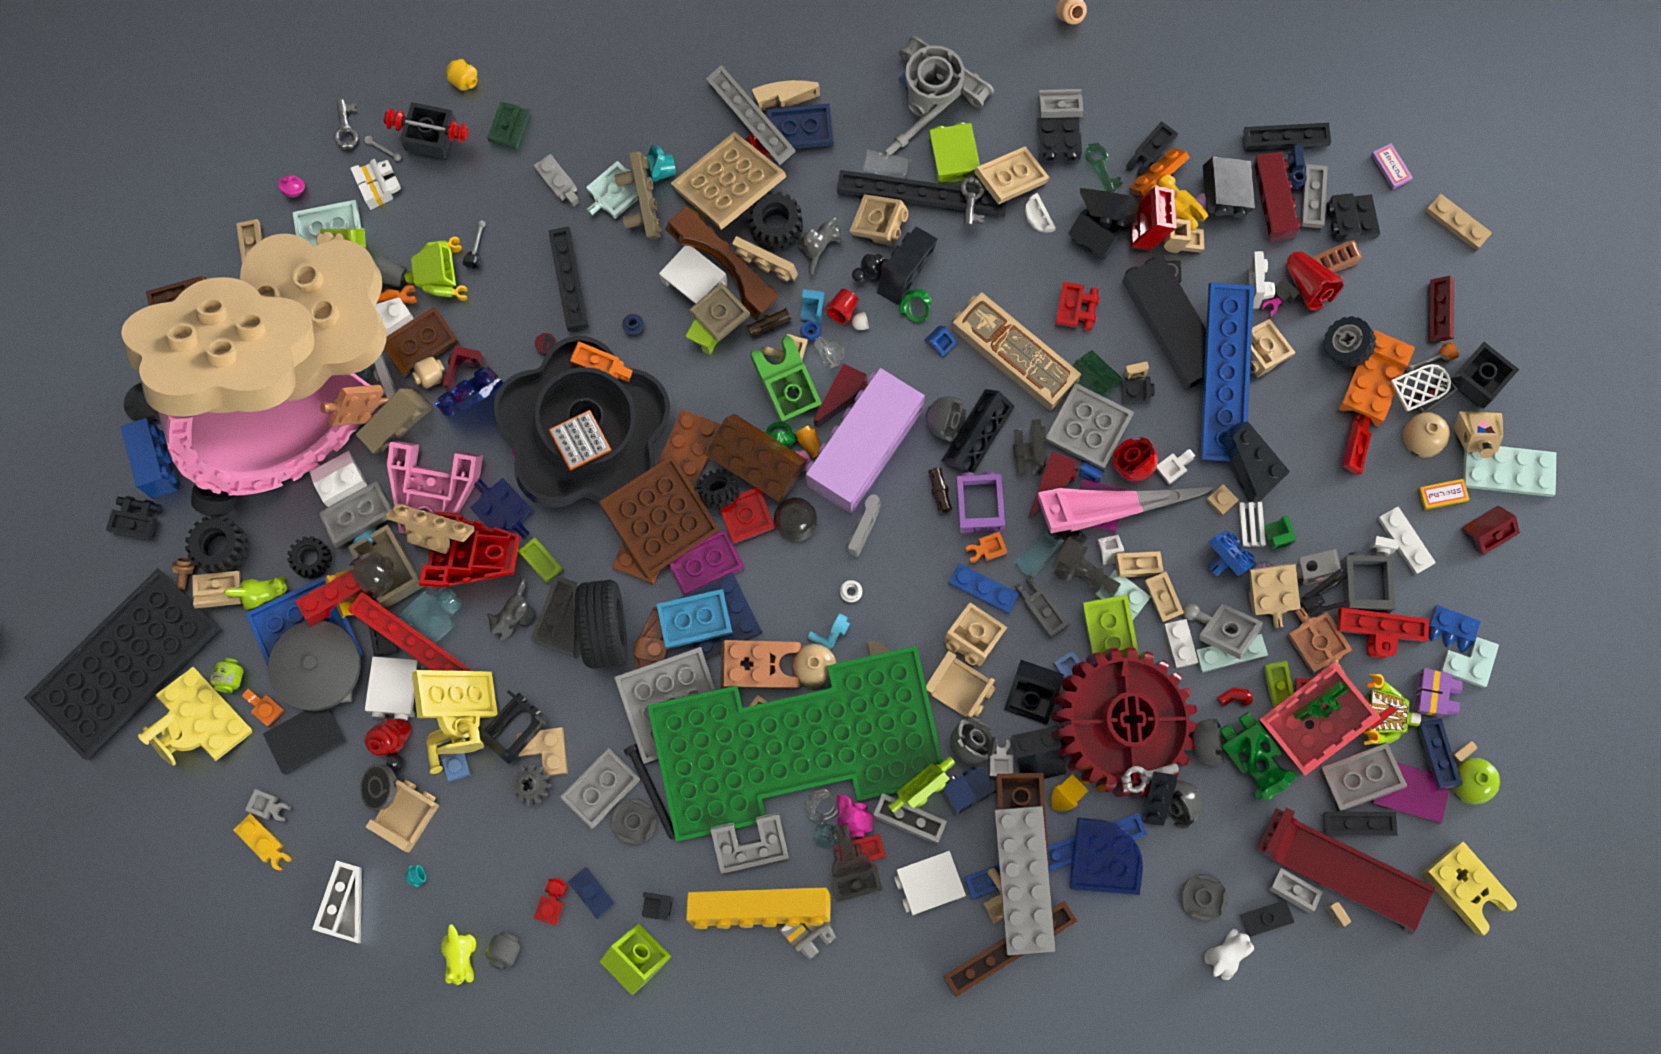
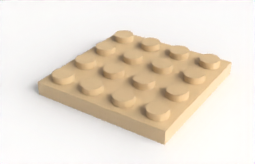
(728, 180)

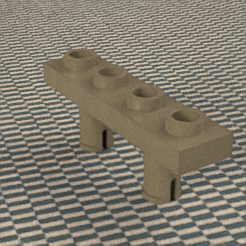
(648, 204)

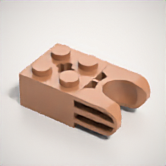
(763, 661)

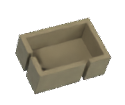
(388, 545)

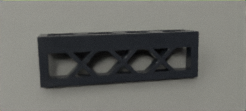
(976, 428)

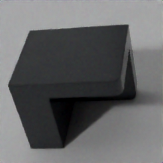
(657, 906)

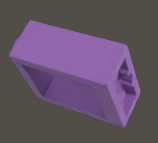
(980, 524)

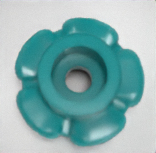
(415, 875)

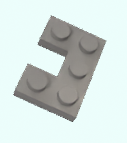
(737, 856)

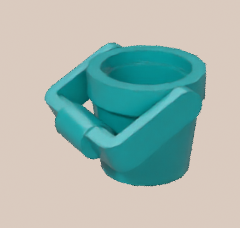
(660, 165)

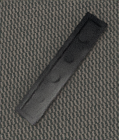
(568, 278)

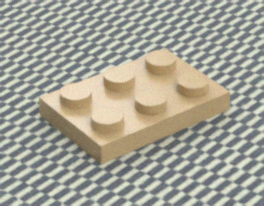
(1011, 175)
(765, 260)

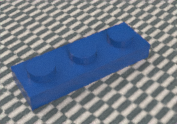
(983, 588)

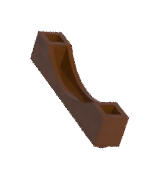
(691, 231)

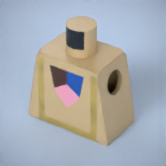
(1480, 432)

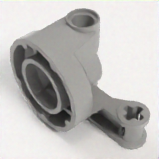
(944, 64)

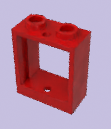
(1161, 205)

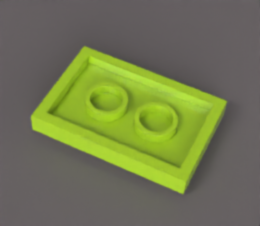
(1109, 624)

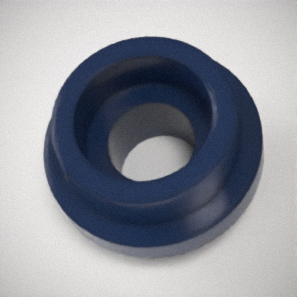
(633, 330)

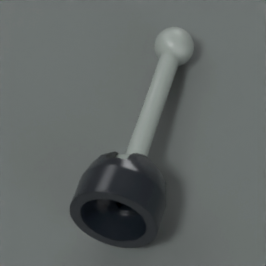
(472, 258)

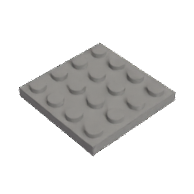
(660, 682)

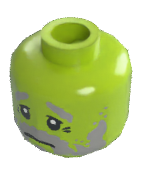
(226, 675)

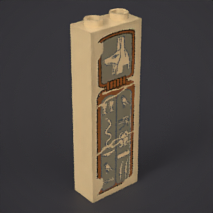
(1015, 351)

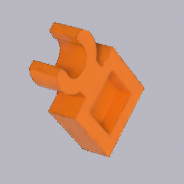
(990, 547)

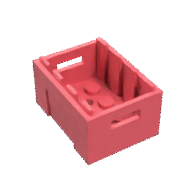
(1313, 746)

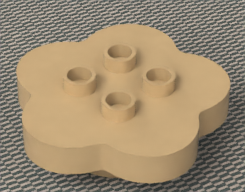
(339, 290)
(218, 349)

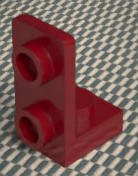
(460, 354)

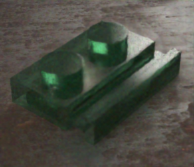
(508, 125)
(1097, 372)

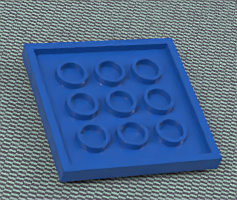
(278, 616)

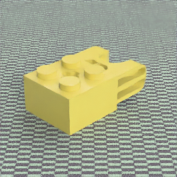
(1473, 889)

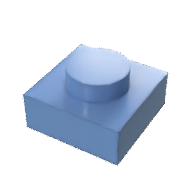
(456, 767)

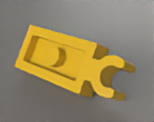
(261, 841)

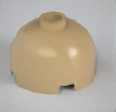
(1426, 434)
(811, 666)

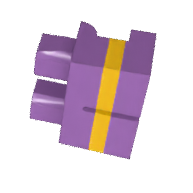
(1434, 693)

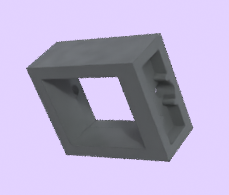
(1381, 606)

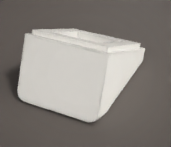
(1108, 549)

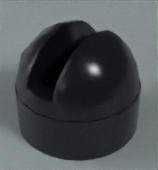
(394, 761)

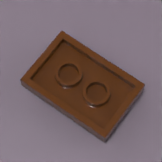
(418, 340)

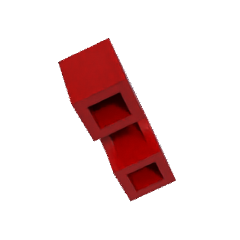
(318, 603)

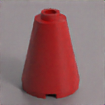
(1313, 280)

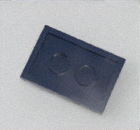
(804, 125)

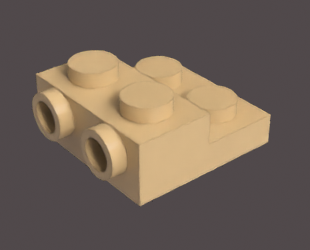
(879, 219)
(1268, 348)
(974, 635)

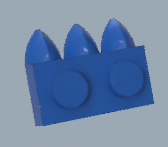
(1453, 626)

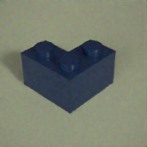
(967, 791)

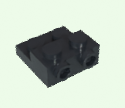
(1059, 139)
(1353, 217)

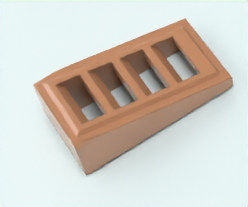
(1349, 246)

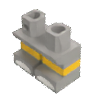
(802, 939)

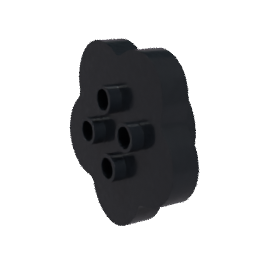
(557, 391)

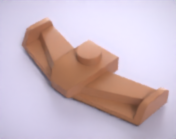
(649, 646)

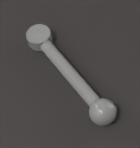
(369, 140)

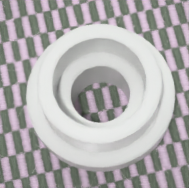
(848, 585)

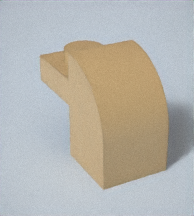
(1184, 238)

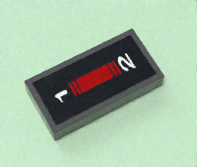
(1429, 406)

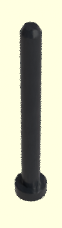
(650, 788)

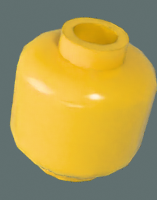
(461, 74)

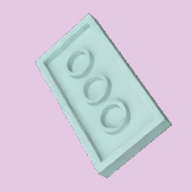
(1512, 471)

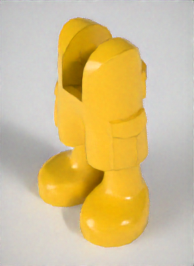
(1185, 203)

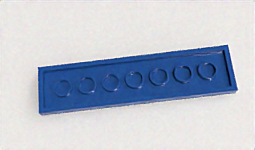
(1226, 365)

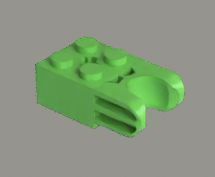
(787, 374)

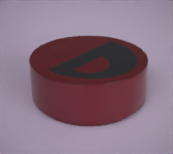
(544, 343)

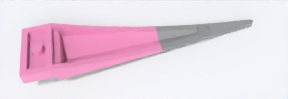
(1085, 508)

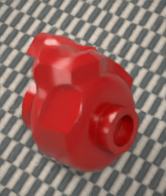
(387, 737)

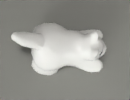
(1229, 954)

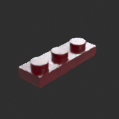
(1442, 308)

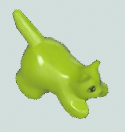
(256, 593)

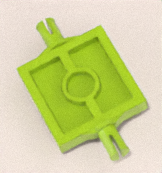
(922, 785)

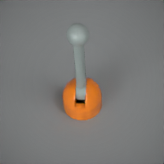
(1446, 352)

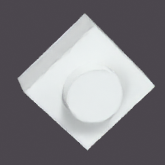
(1384, 545)

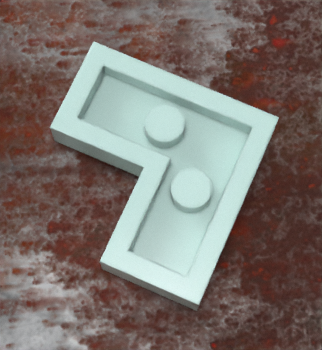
(1476, 667)

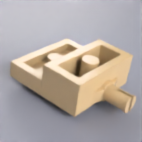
(1274, 591)

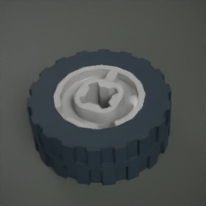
(1350, 341)

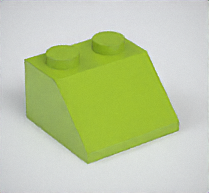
(635, 959)

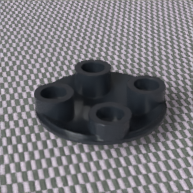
(137, 406)

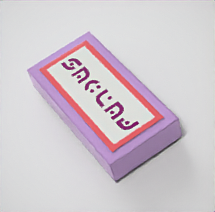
(1392, 166)

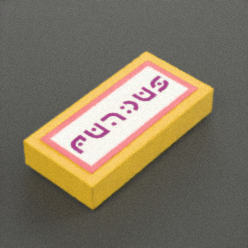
(1443, 494)

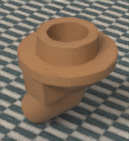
(183, 567)

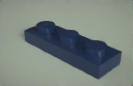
(1439, 754)

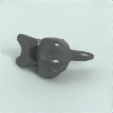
(814, 241)
(514, 612)

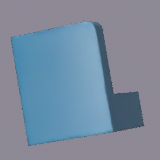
(812, 306)

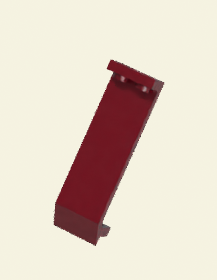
(1345, 870)

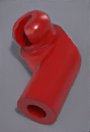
(1235, 693)

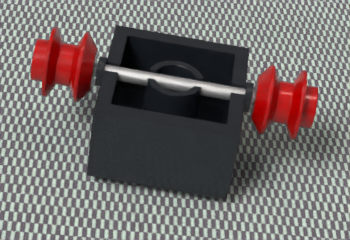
(426, 129)

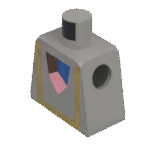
(1323, 563)

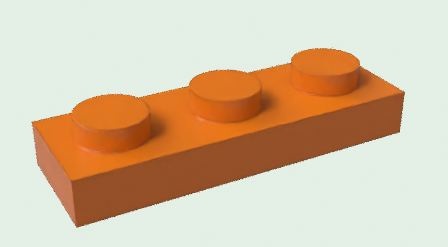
(1165, 166)

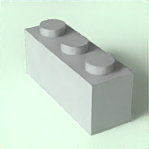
(910, 820)

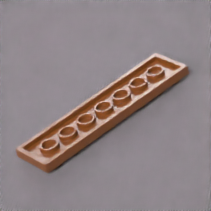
(689, 446)

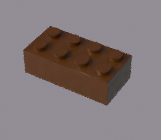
(756, 457)
(1021, 791)

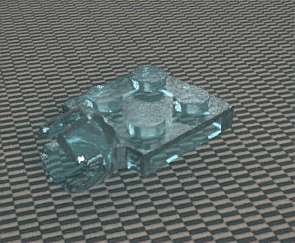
(432, 614)

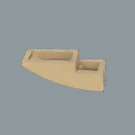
(785, 94)

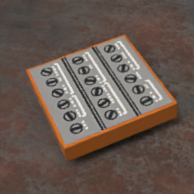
(579, 440)

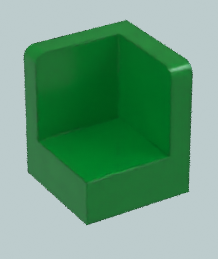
(1279, 533)

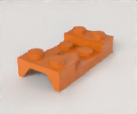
(1370, 385)

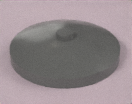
(314, 666)

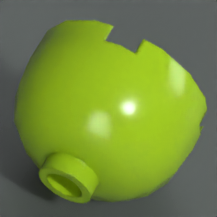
(1479, 781)

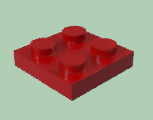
(747, 516)

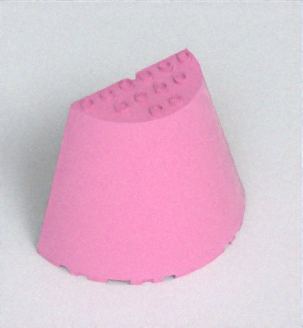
(260, 448)

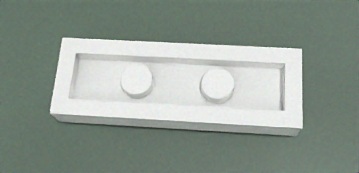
(1409, 545)

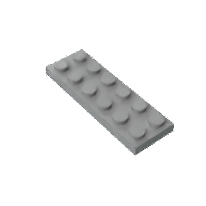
(1024, 880)

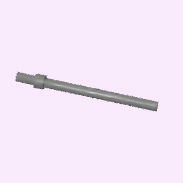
(902, 139)

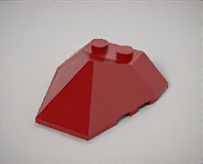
(480, 557)

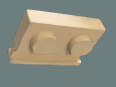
(209, 589)

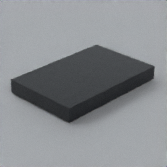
(303, 738)

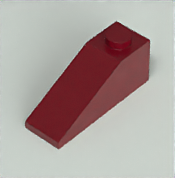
(841, 394)
(1056, 475)

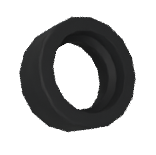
(209, 506)

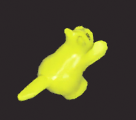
(457, 954)

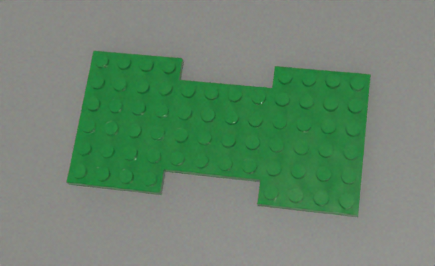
(730, 757)

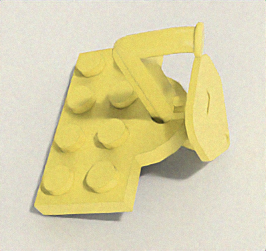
(458, 703)
(194, 719)

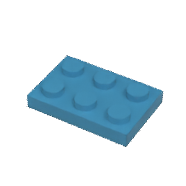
(694, 619)

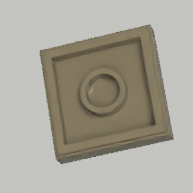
(719, 312)

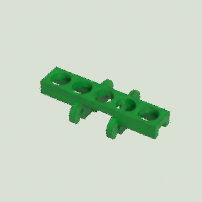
(1328, 697)

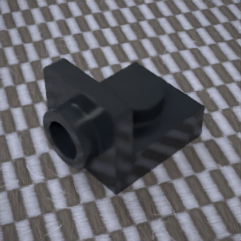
(1137, 391)

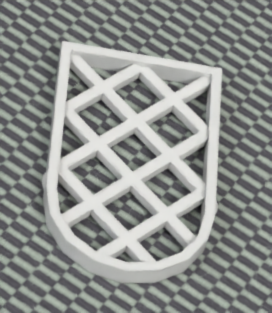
(1394, 382)

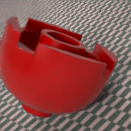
(1135, 459)

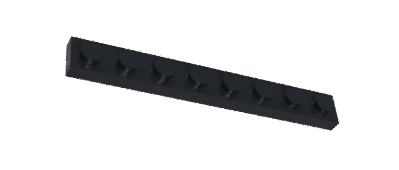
(915, 192)

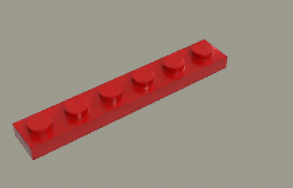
(404, 635)

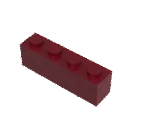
(1276, 197)

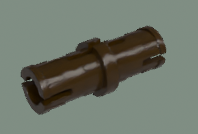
(755, 329)
(940, 490)

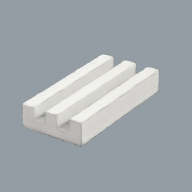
(1260, 521)

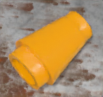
(809, 440)

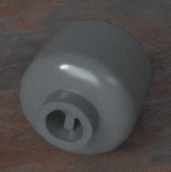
(502, 950)

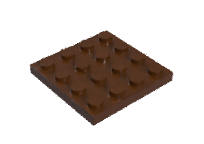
(658, 516)

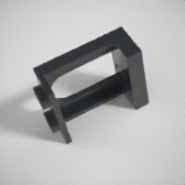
(515, 706)

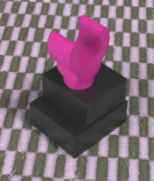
(1284, 293)

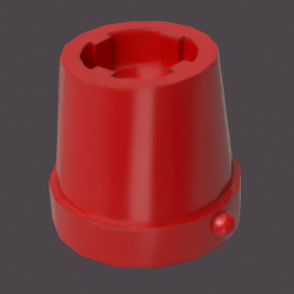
(842, 306)

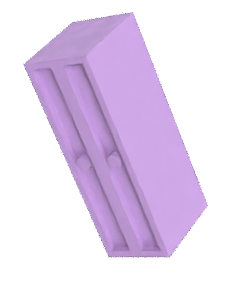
(864, 440)

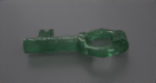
(1108, 182)

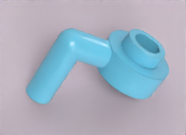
(839, 627)

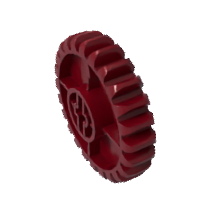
(1118, 689)

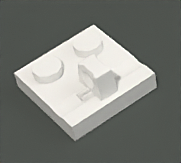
(1257, 271)

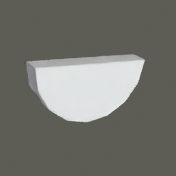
(1037, 215)

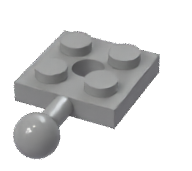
(1223, 619)

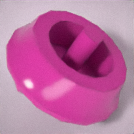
(291, 186)

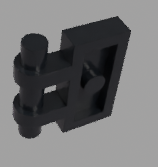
(132, 524)

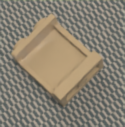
(960, 687)
(405, 817)

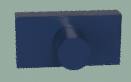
(591, 892)

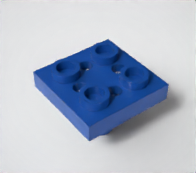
(1231, 554)

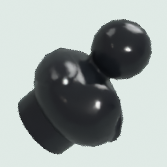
(869, 268)

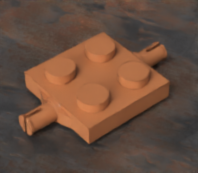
(354, 405)
(1319, 641)

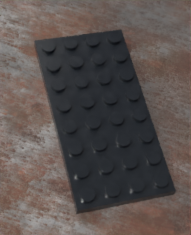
(121, 664)

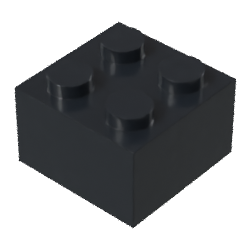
(1484, 375)

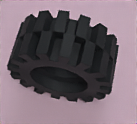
(718, 480)
(322, 557)

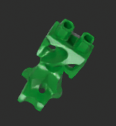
(1273, 778)

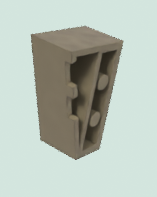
(394, 419)

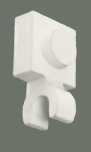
(1173, 467)

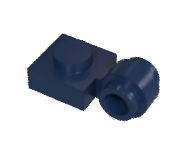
(1297, 163)

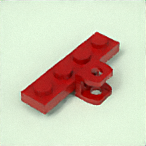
(1382, 629)

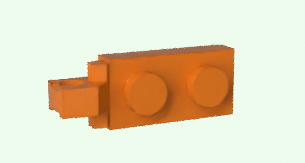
(594, 358)

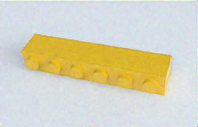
(759, 907)

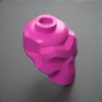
(854, 814)

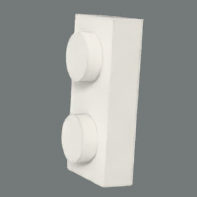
(1180, 643)

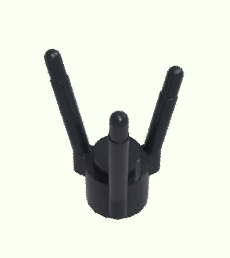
(1314, 599)

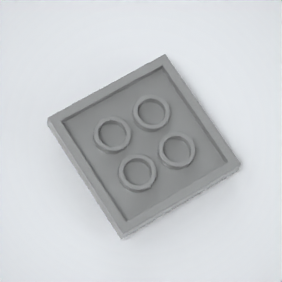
(1089, 426)

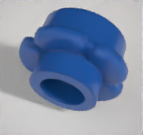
(810, 325)

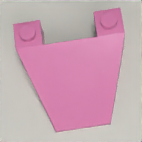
(427, 487)

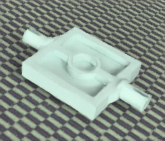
(609, 195)

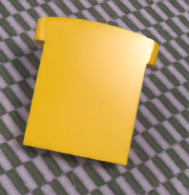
(1067, 794)

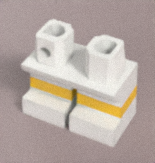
(372, 182)

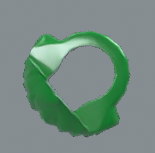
(905, 306)
(786, 439)

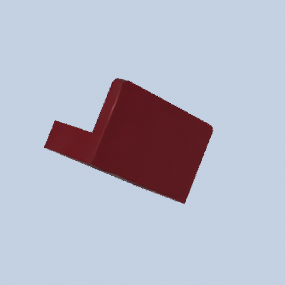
(1492, 529)

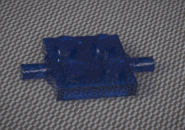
(501, 507)

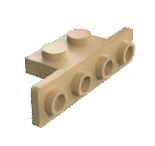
(429, 529)

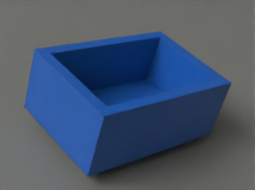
(149, 458)

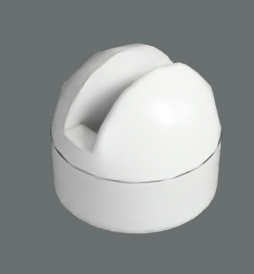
(860, 321)

